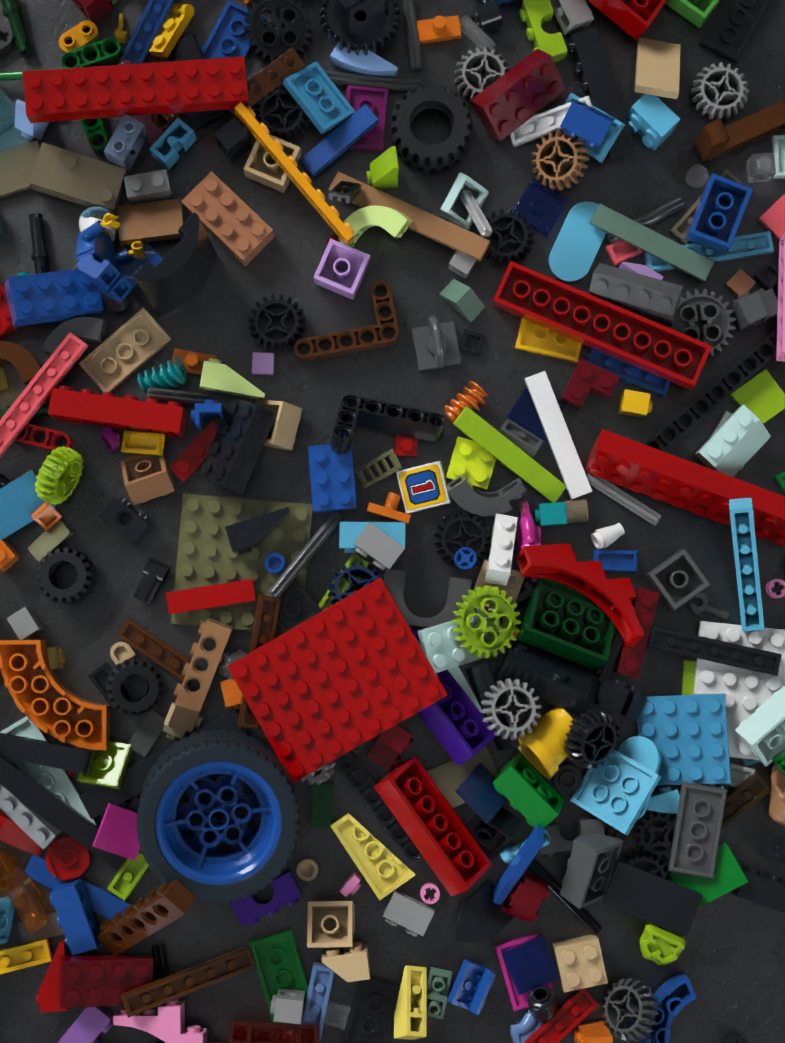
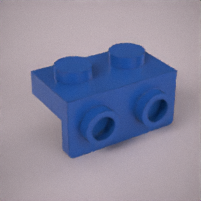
(209, 410)
(471, 986)

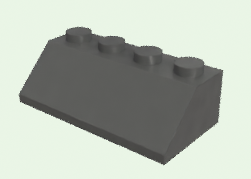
(637, 293)

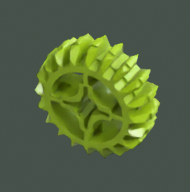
(59, 475)

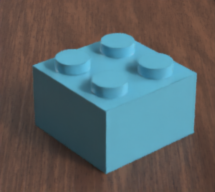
(652, 120)

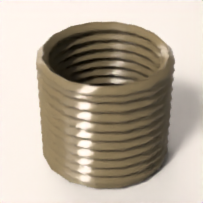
(577, 511)

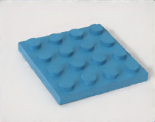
(690, 737)

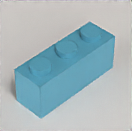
(351, 530)

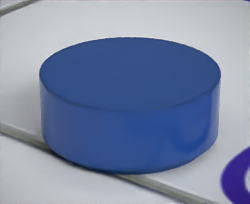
(275, 563)

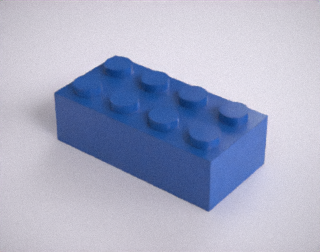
(51, 297)

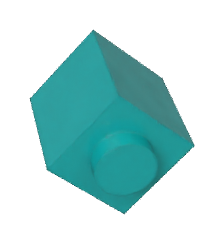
(551, 514)

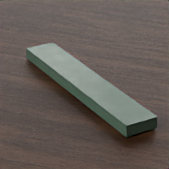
(651, 242)

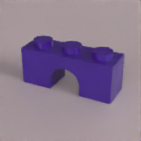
(285, 891)

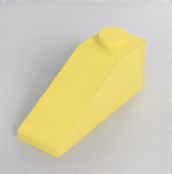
(411, 1006)

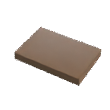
(150, 221)

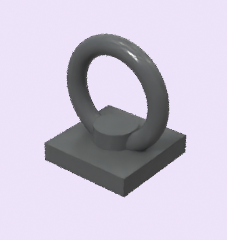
(436, 345)

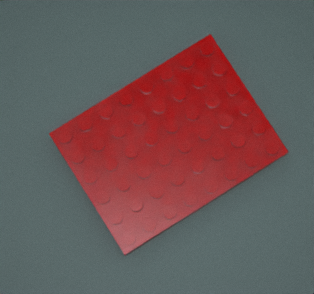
(337, 680)

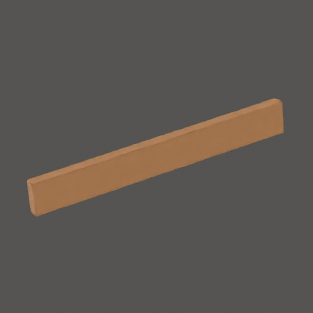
(423, 222)

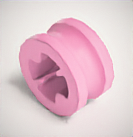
(770, 584)
(436, 893)

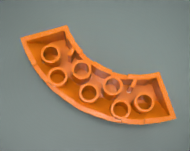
(48, 701)

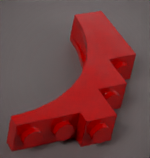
(612, 595)

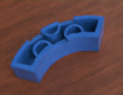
(671, 997)

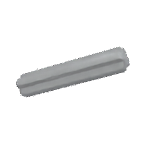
(476, 213)

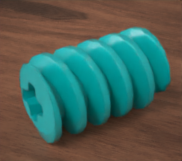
(165, 378)

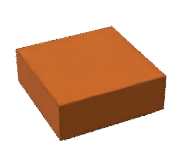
(46, 516)

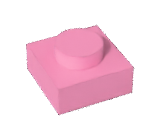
(351, 885)

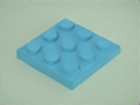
(616, 791)

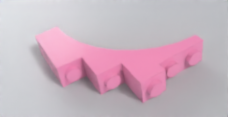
(165, 1023)

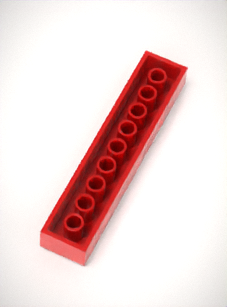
(135, 89)
(601, 325)
(683, 483)

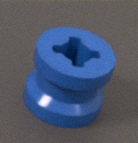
(465, 558)

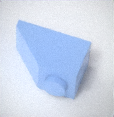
(22, 123)

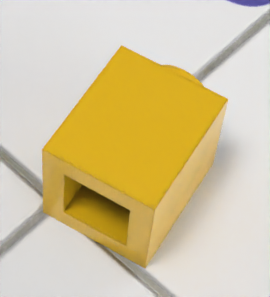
(635, 403)

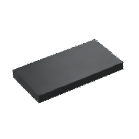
(697, 829)

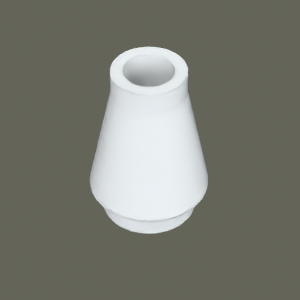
(606, 536)

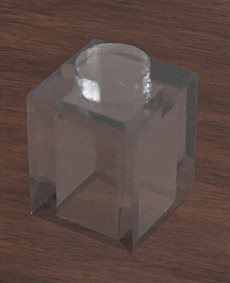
(761, 167)

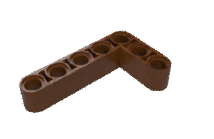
(718, 140)
(356, 335)

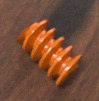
(470, 399)

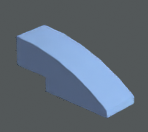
(362, 64)

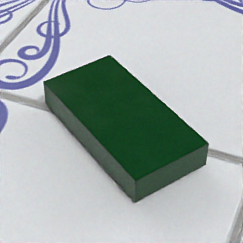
(322, 805)

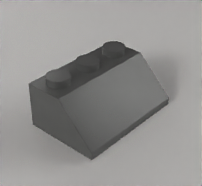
(590, 868)

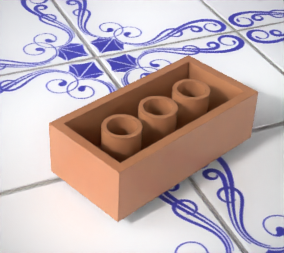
(228, 218)

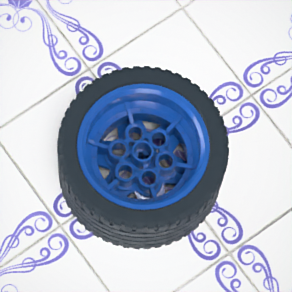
(196, 865)

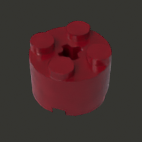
(526, 898)

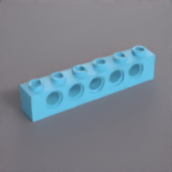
(746, 564)

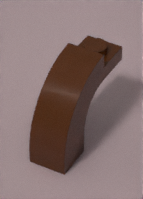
(22, 359)

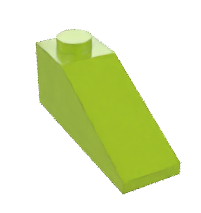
(384, 170)

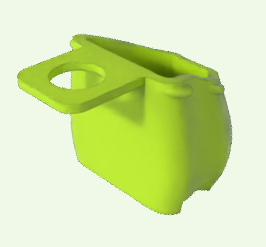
(661, 944)

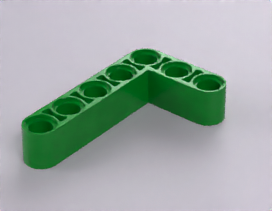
(81, 56)

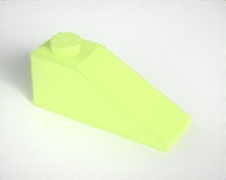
(223, 379)

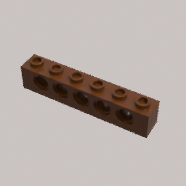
(145, 916)

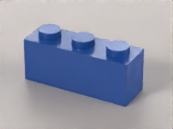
(75, 916)

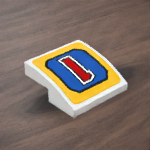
(423, 487)

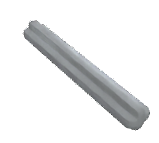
(624, 499)

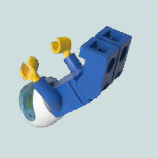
(97, 253)

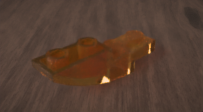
(23, 892)

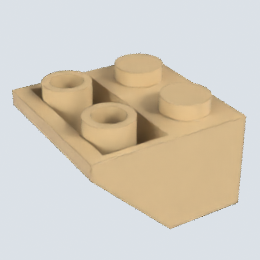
(349, 963)

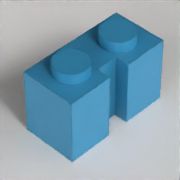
(175, 138)

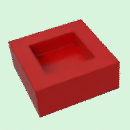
(406, 446)

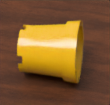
(545, 743)

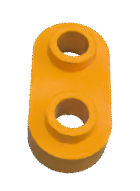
(78, 36)

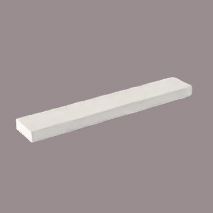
(558, 435)

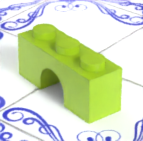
(535, 14)

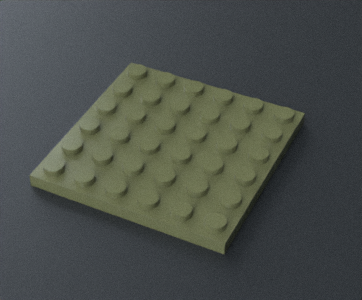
(208, 559)

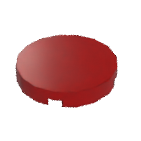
(67, 859)

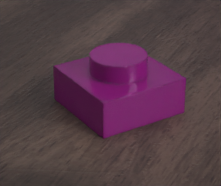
(110, 439)

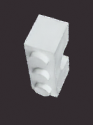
(501, 549)

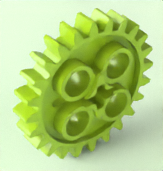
(498, 607)

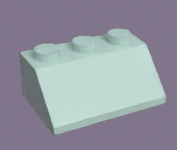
(734, 442)
(766, 729)

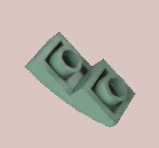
(437, 991)

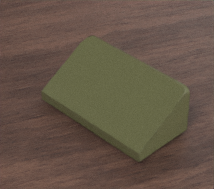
(50, 540)

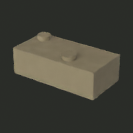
(77, 178)

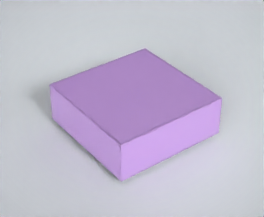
(263, 363)

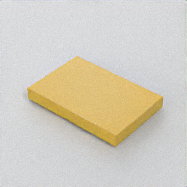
(546, 342)

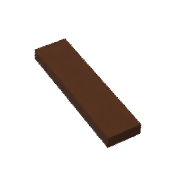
(154, 648)

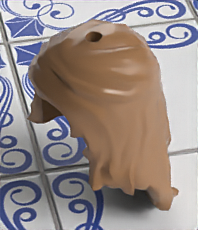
(777, 796)

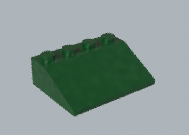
(567, 624)

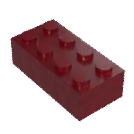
(518, 94)
(101, 978)

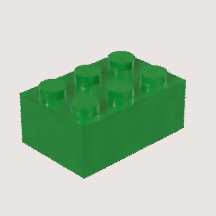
(528, 791)

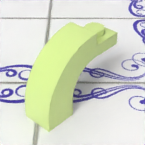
(385, 217)

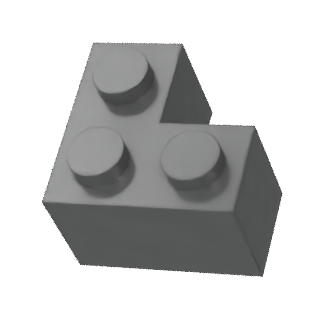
(754, 308)

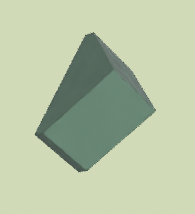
(462, 299)

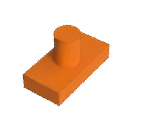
(439, 29)
(192, 360)
(389, 511)

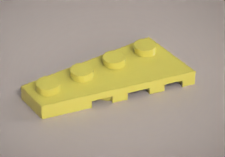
(374, 861)

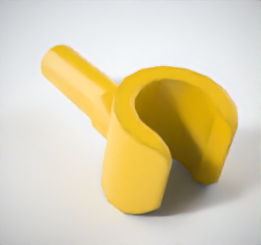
(121, 35)

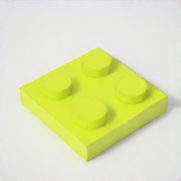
(472, 461)

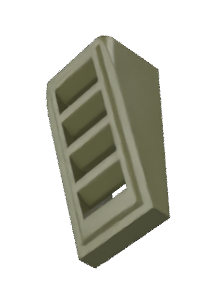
(397, 467)

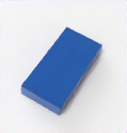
(617, 560)

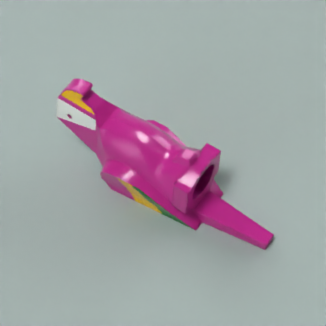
(527, 533)

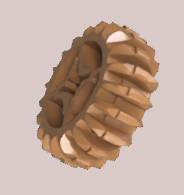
(557, 143)

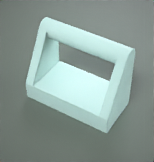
(446, 209)

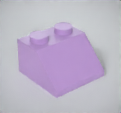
(341, 269)

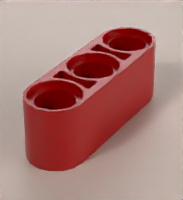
(51, 441)

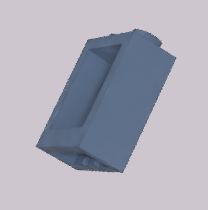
(128, 137)

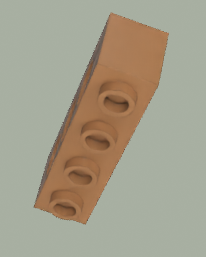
(195, 698)

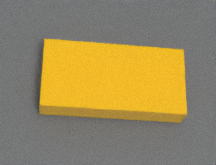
(143, 443)

